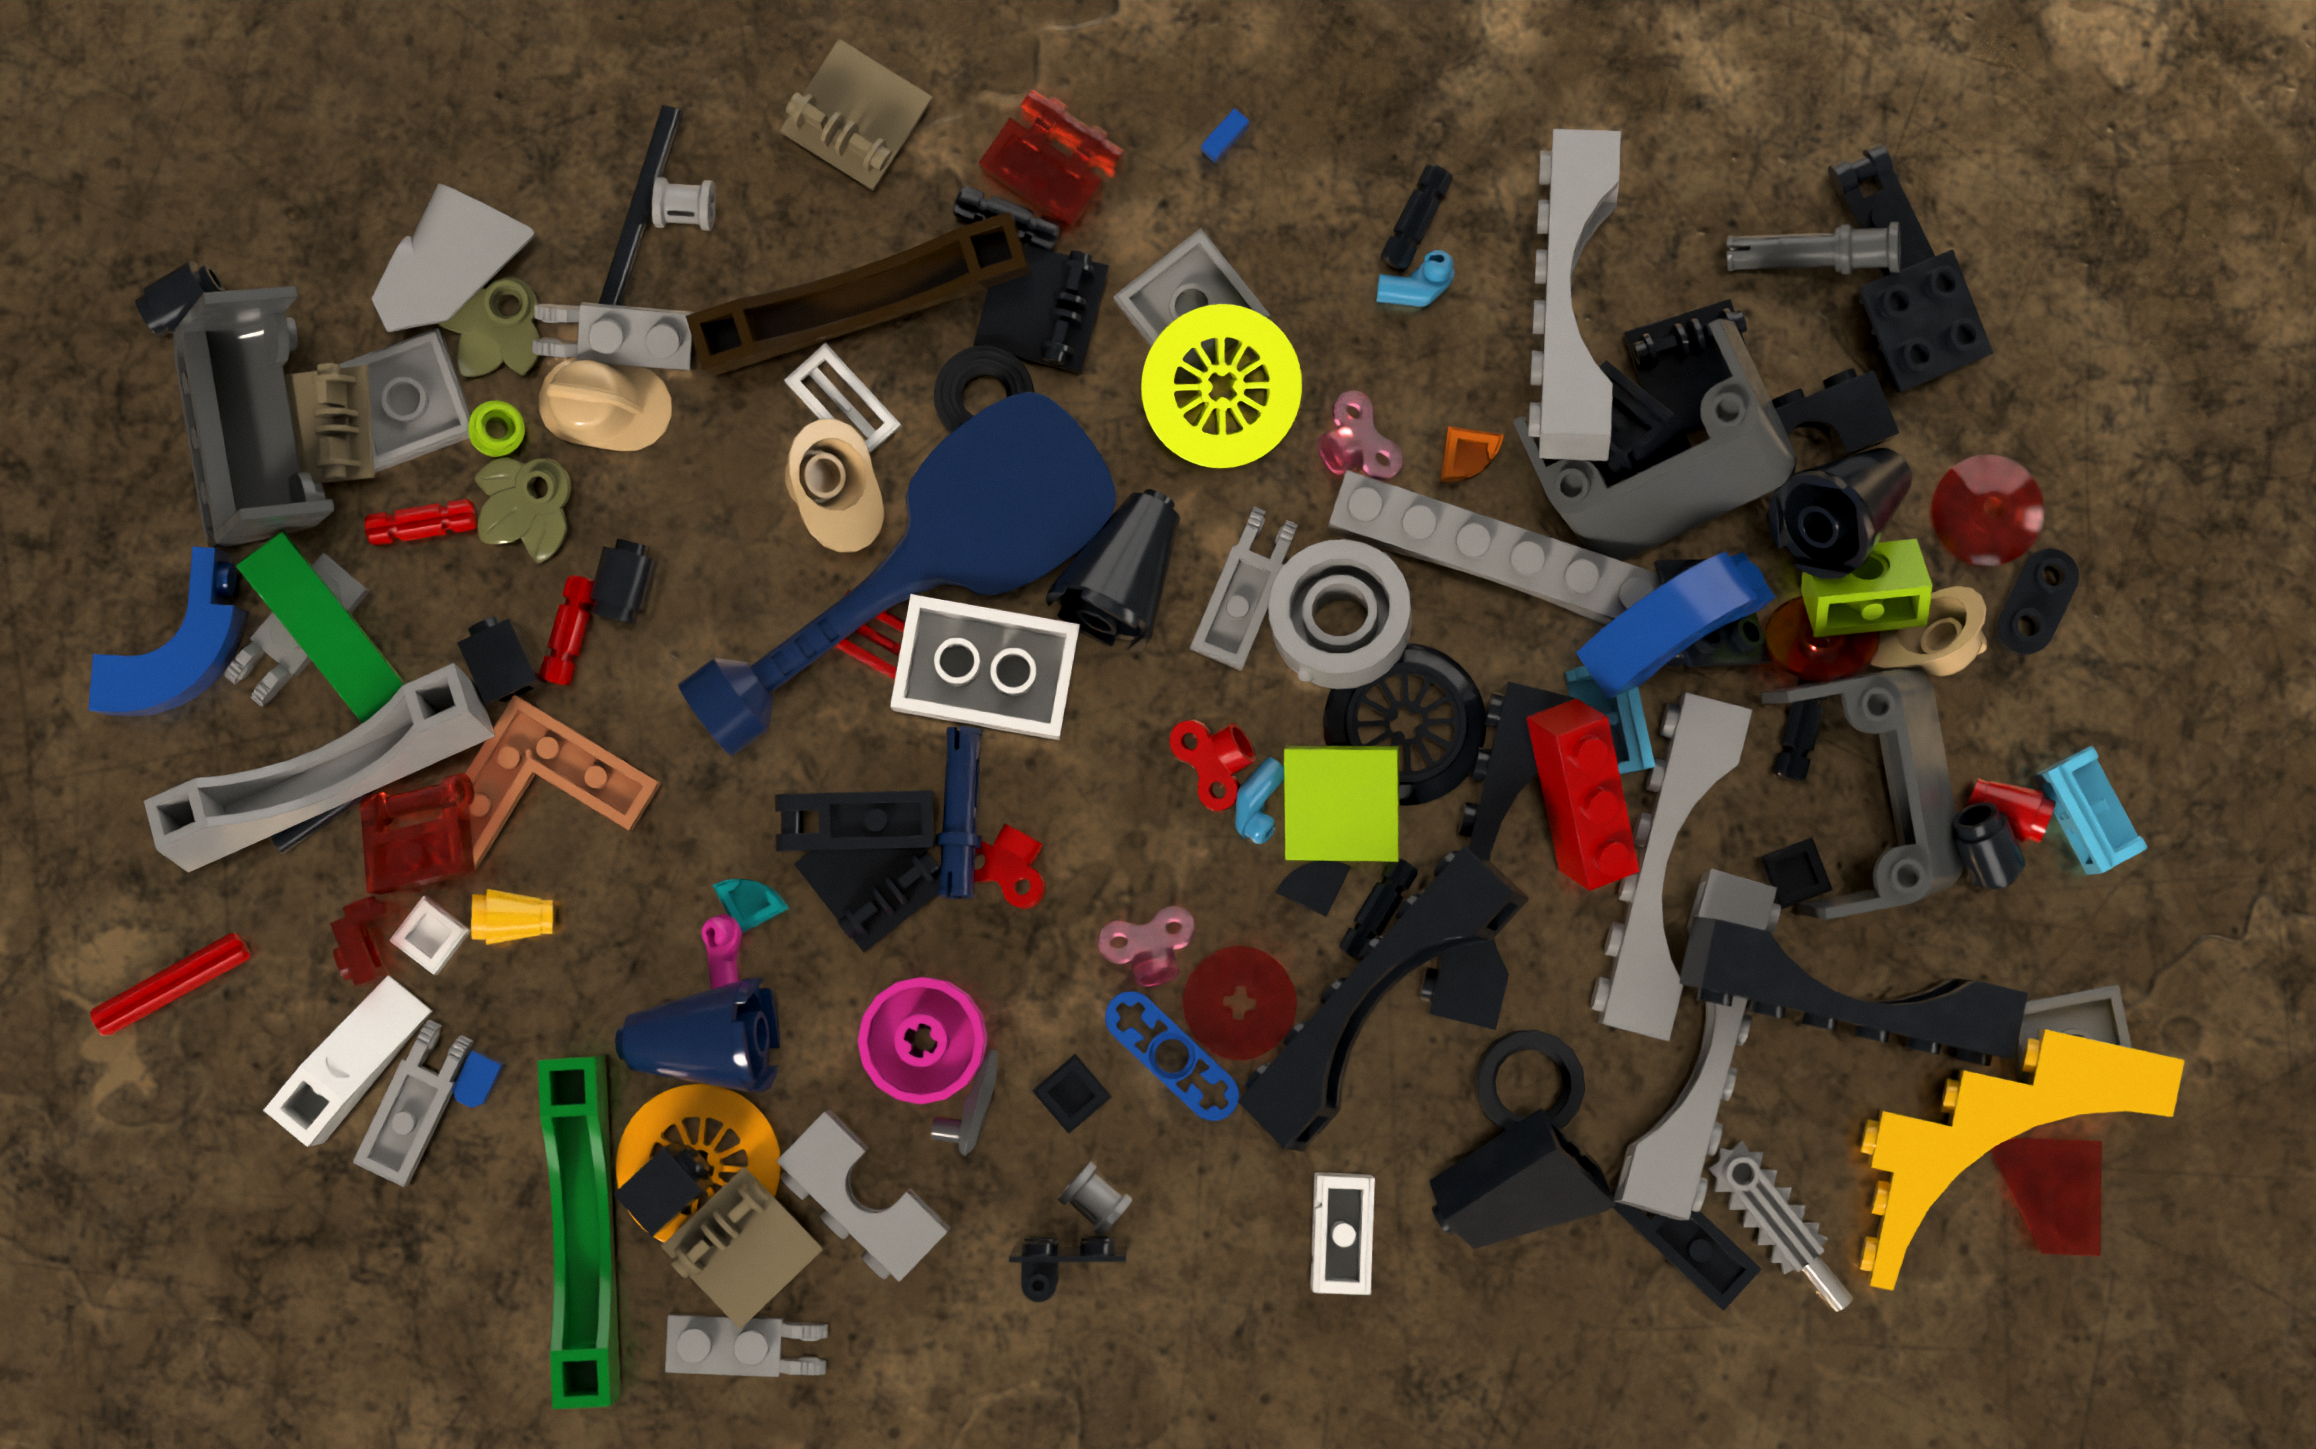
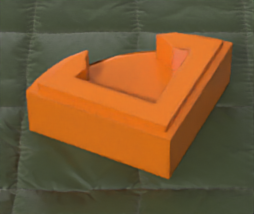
(1467, 454)

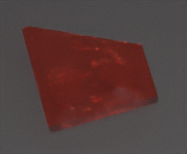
(2056, 1190)

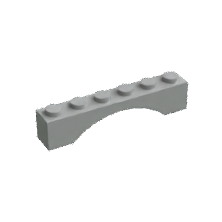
(1574, 392)
(1487, 548)
(231, 811)
(1642, 980)
(1666, 1162)

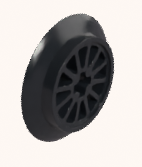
(1468, 721)

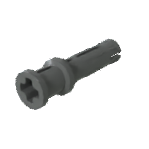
(1843, 249)

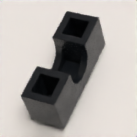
(1847, 413)

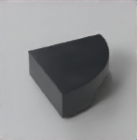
(1315, 885)

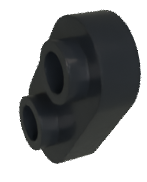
(2037, 600)

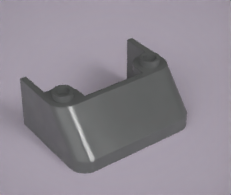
(240, 417)
(1737, 465)
(1905, 714)

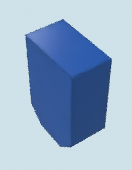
(1225, 135)
(477, 1079)

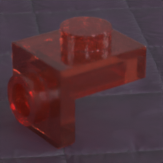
(357, 952)

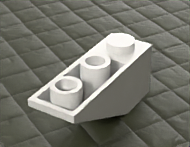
(347, 1063)

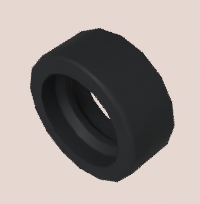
(1509, 1044)

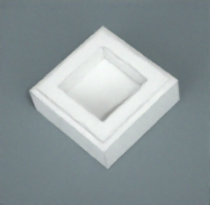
(430, 935)

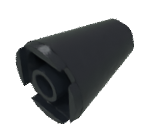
(1838, 510)
(1121, 573)

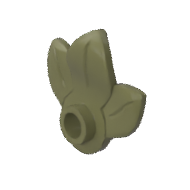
(490, 336)
(516, 508)

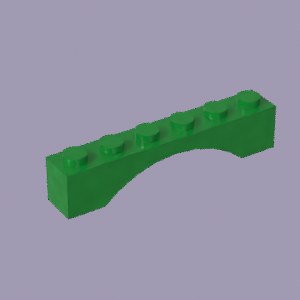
(584, 1290)

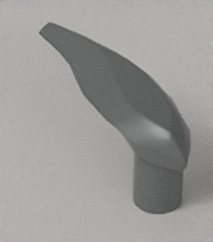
(975, 1110)

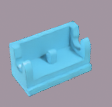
(1624, 716)
(2090, 812)

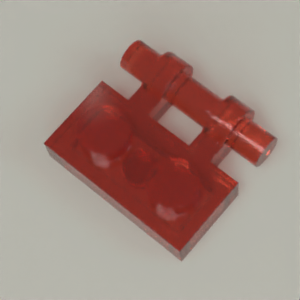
(1042, 172)

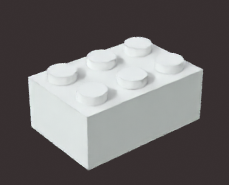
(984, 667)

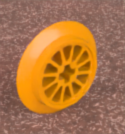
(705, 1102)

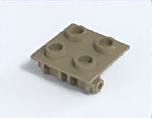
(855, 114)
(332, 422)
(741, 1247)

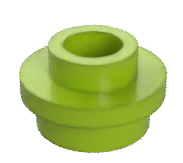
(507, 416)

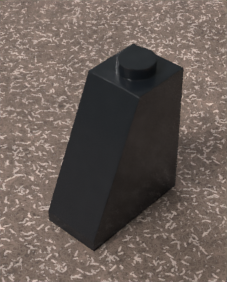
(1520, 1185)

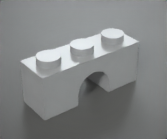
(822, 1166)

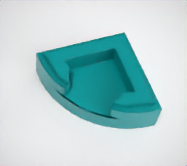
(749, 902)

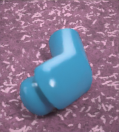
(1422, 285)
(1252, 798)

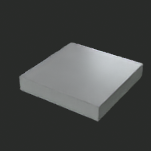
(1180, 282)
(414, 399)
(2086, 1014)

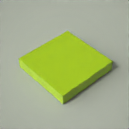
(1342, 803)

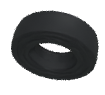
(968, 365)

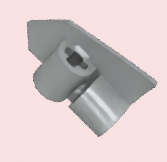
(446, 260)

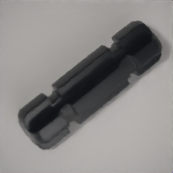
(1416, 216)
(1042, 232)
(1800, 737)
(1379, 907)

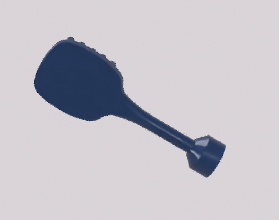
(984, 514)

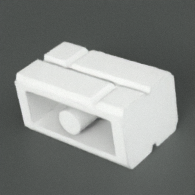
(1342, 1233)

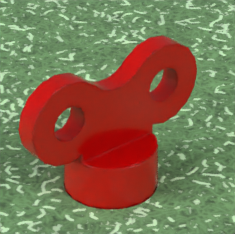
(1215, 759)
(1009, 864)

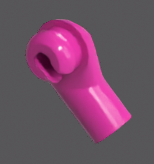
(722, 941)

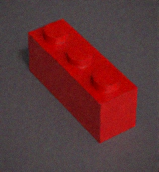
(1583, 794)

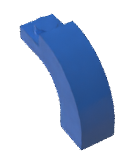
(1672, 619)
(188, 660)

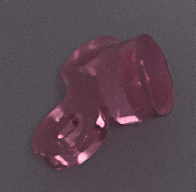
(1357, 440)
(1149, 946)

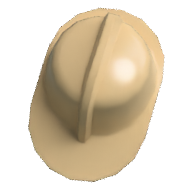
(605, 405)
(835, 485)
(1948, 640)

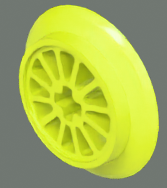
(1281, 384)

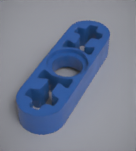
(1211, 1075)

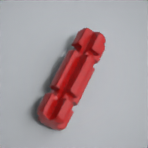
(420, 522)
(568, 631)

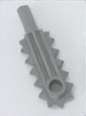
(1794, 1242)

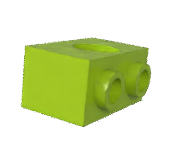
(1881, 595)

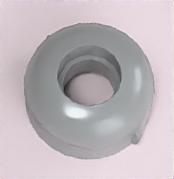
(1340, 573)

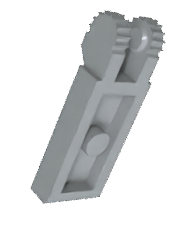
(619, 335)
(1241, 596)
(277, 642)
(411, 1109)
(720, 1348)

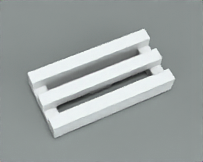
(875, 438)

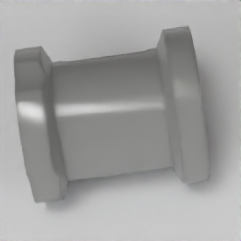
(684, 203)
(1095, 1199)

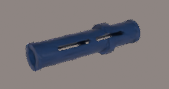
(959, 826)

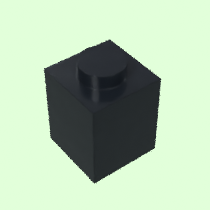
(500, 661)
(665, 1187)

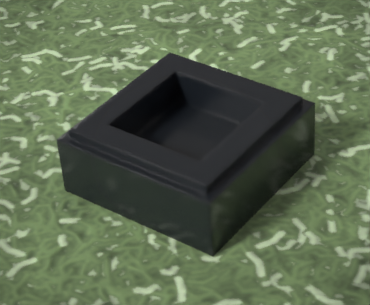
(1795, 873)
(1072, 1093)

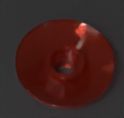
(1961, 517)
(1813, 658)

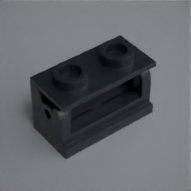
(1641, 429)

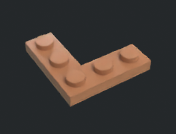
(537, 744)

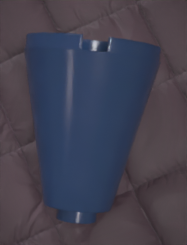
(707, 1037)

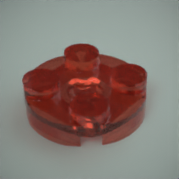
(1259, 1028)

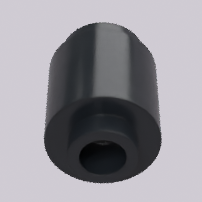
(174, 294)
(623, 581)
(1988, 845)

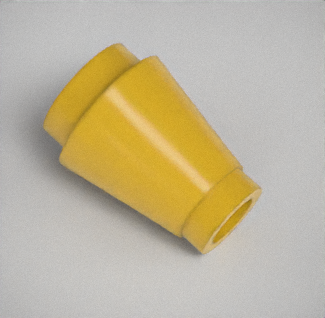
(509, 916)

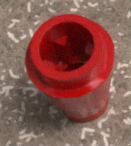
(2024, 807)

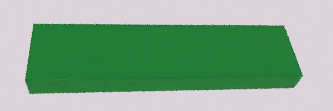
(321, 625)

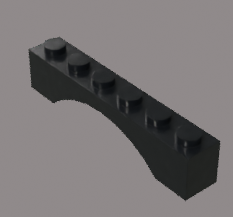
(1751, 965)
(1473, 978)
(1305, 1082)

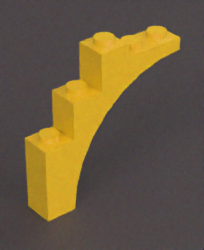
(1924, 1156)

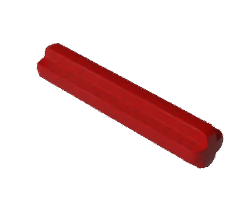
(170, 984)

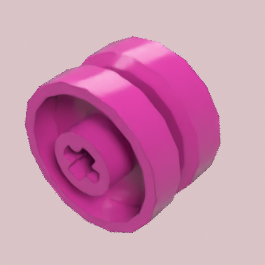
(889, 1044)

